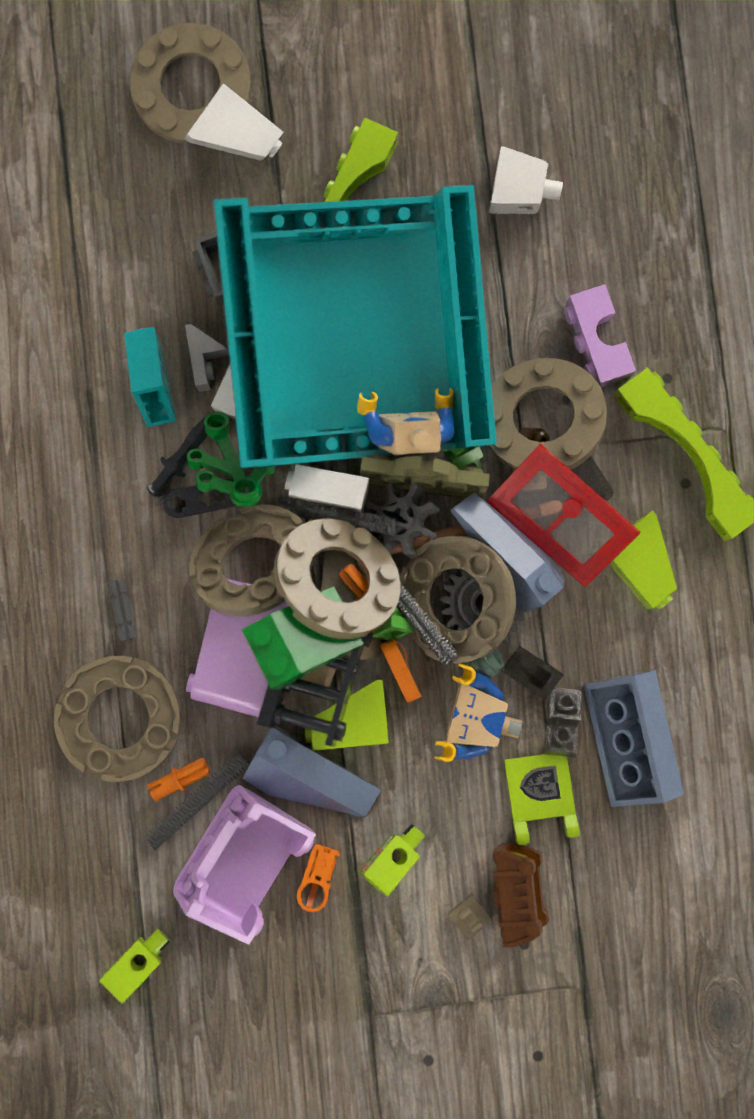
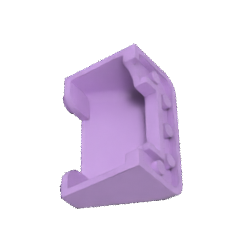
(226, 666)
(239, 863)

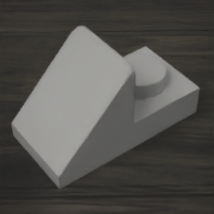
(202, 349)

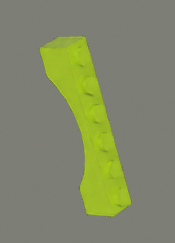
(367, 157)
(726, 504)

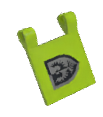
(540, 790)

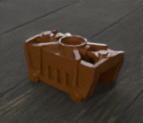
(518, 893)

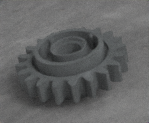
(462, 602)

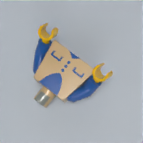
(409, 431)
(476, 718)

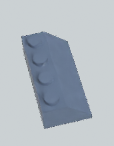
(633, 740)

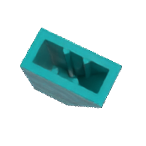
(149, 377)

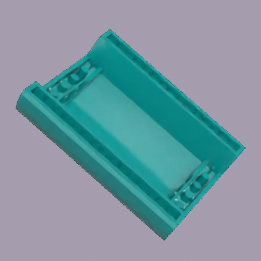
(348, 306)

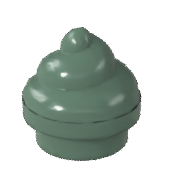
(489, 664)

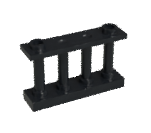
(275, 712)

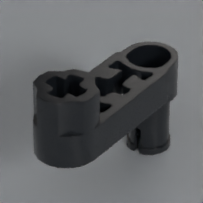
(191, 503)

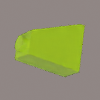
(646, 565)
(364, 720)

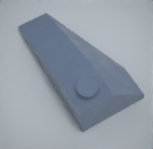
(532, 570)
(295, 772)

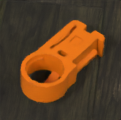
(400, 669)
(318, 871)

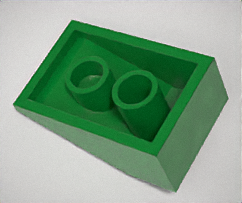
(292, 650)

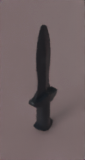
(175, 463)

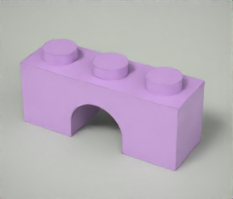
(586, 312)

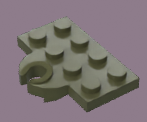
(433, 476)

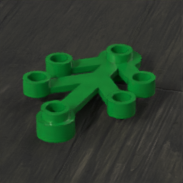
(243, 490)

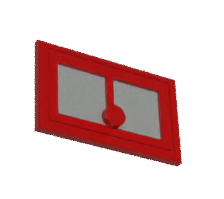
(563, 515)

